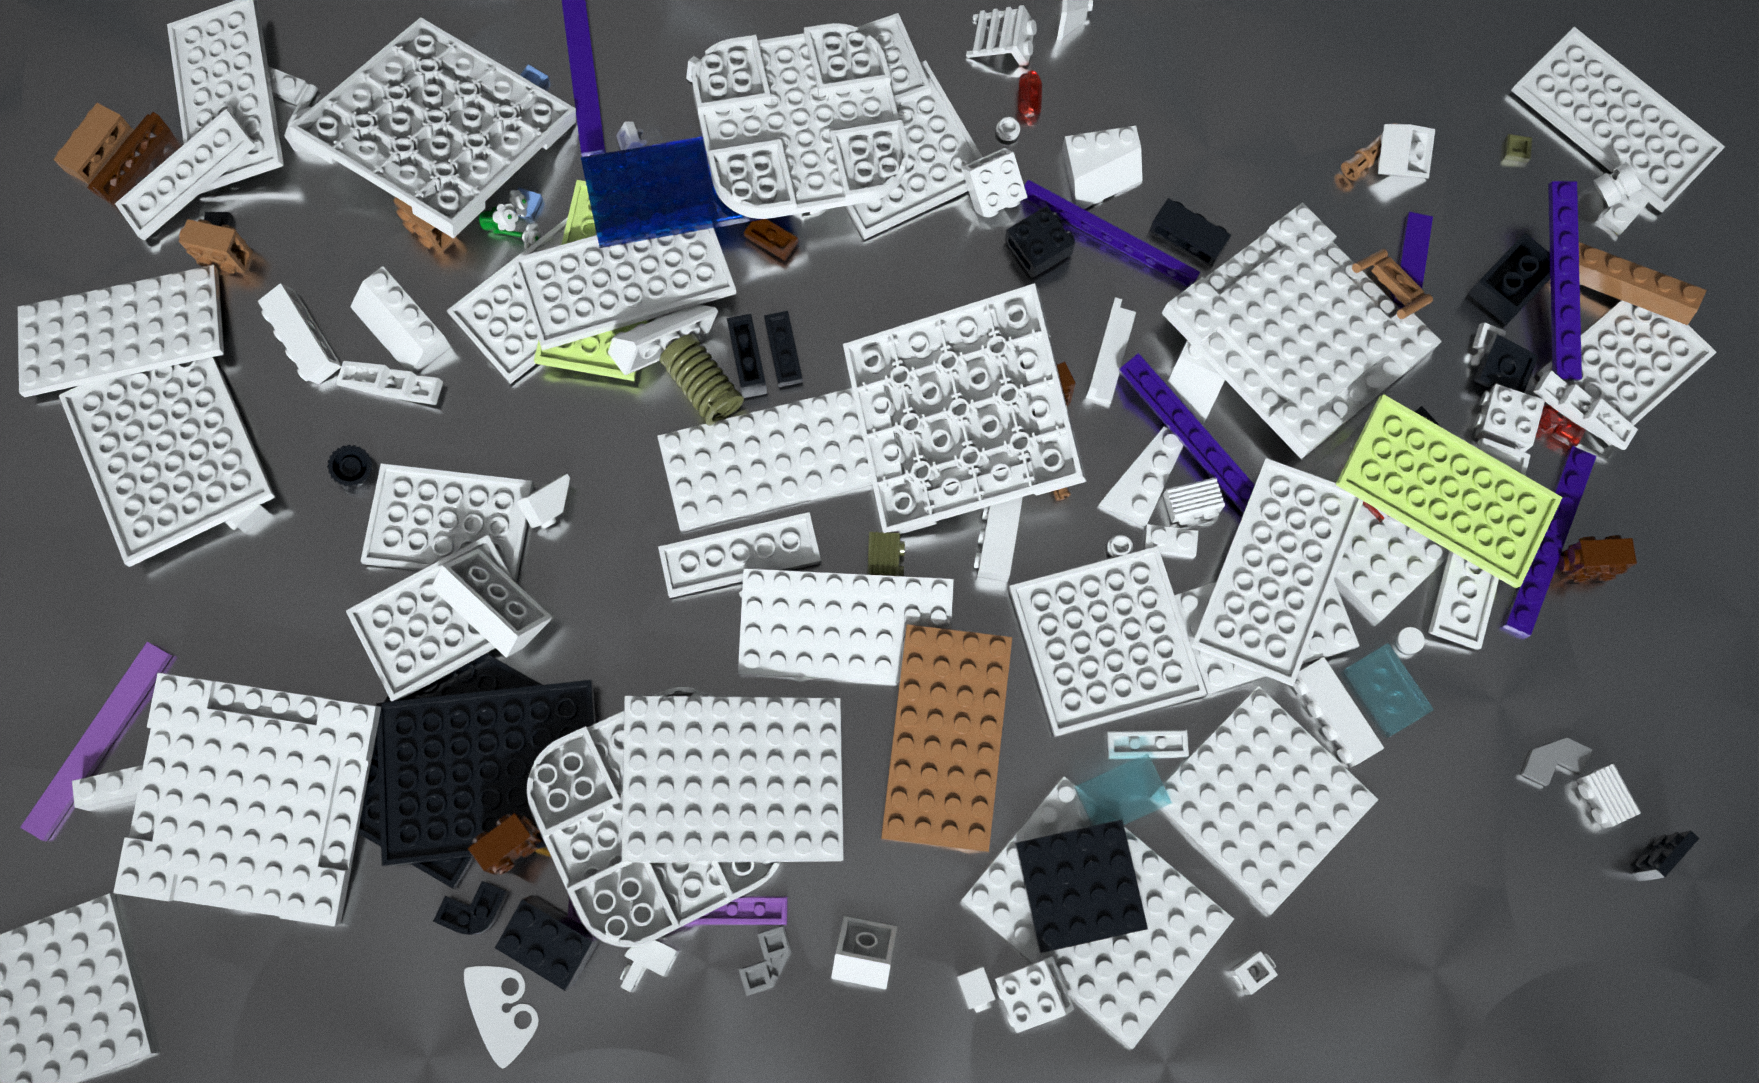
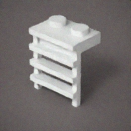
(1015, 37)

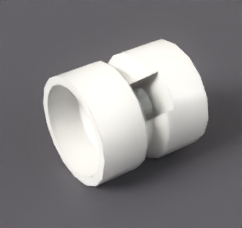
(1619, 183)

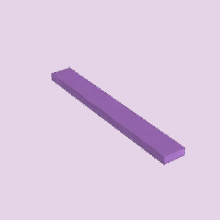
(96, 741)
(742, 911)

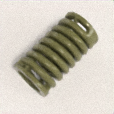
(704, 384)

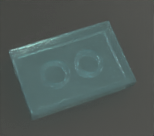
(1388, 690)
(1123, 793)

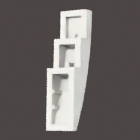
(389, 382)
(1583, 410)

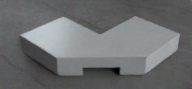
(1543, 760)
(765, 973)

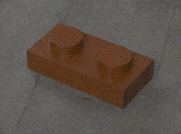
(771, 237)

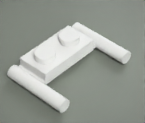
(291, 89)

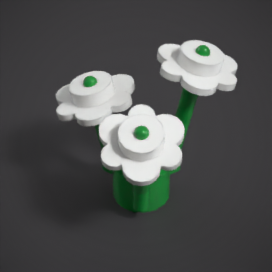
(503, 219)

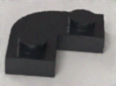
(472, 918)

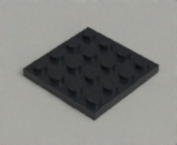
(1081, 886)

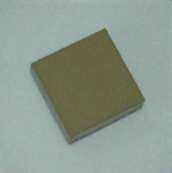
(1517, 148)

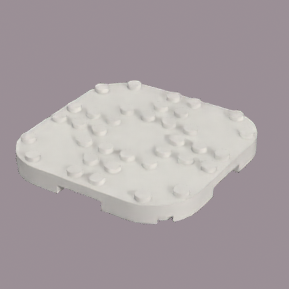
(799, 121)
(578, 810)

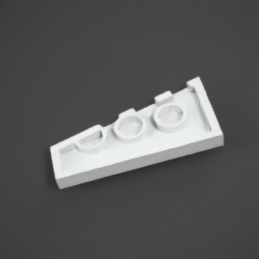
(1143, 482)

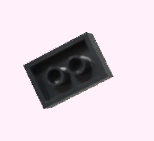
(1513, 279)
(547, 942)

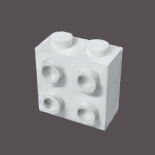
(994, 182)
(1509, 417)
(1034, 994)

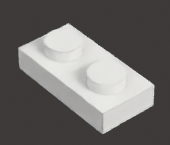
(1624, 212)
(1171, 540)

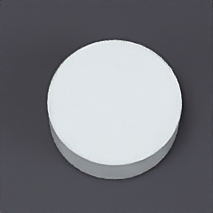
(1410, 640)

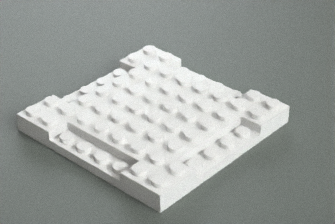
(434, 124)
(1299, 330)
(963, 411)
(249, 799)

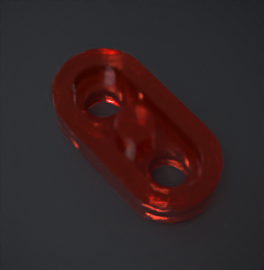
(1030, 94)

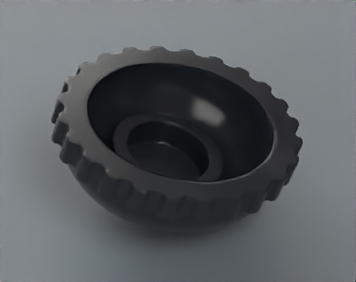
(349, 465)

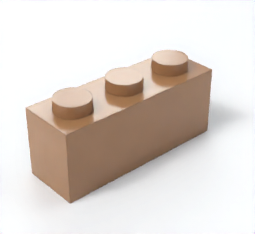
(92, 143)

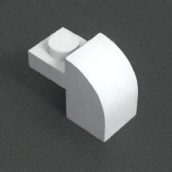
(653, 956)

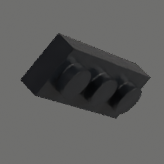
(783, 349)

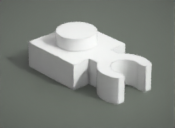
(1482, 340)

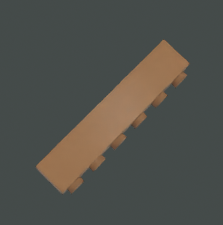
(1638, 285)

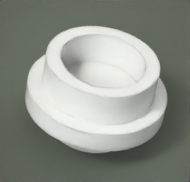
(1008, 129)
(1119, 546)

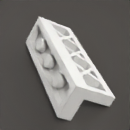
(1111, 353)

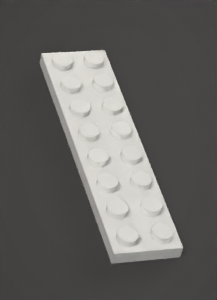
(1466, 589)

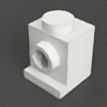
(1264, 966)

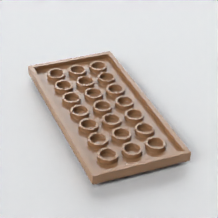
(947, 738)

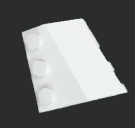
(1102, 164)

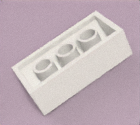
(398, 322)
(648, 341)
(491, 601)

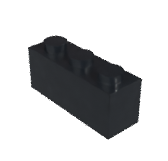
(1190, 232)
(747, 355)

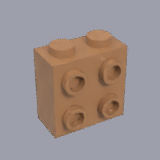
(429, 235)
(215, 246)

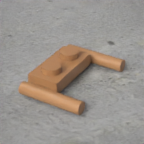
(1396, 281)

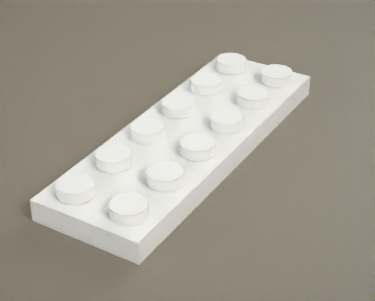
(185, 174)
(723, 556)

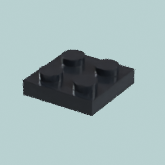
(1506, 365)
(1665, 855)

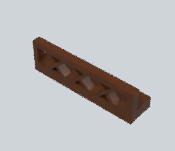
(129, 157)

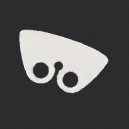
(495, 1026)

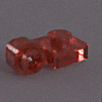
(1564, 428)

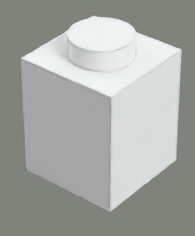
(976, 989)

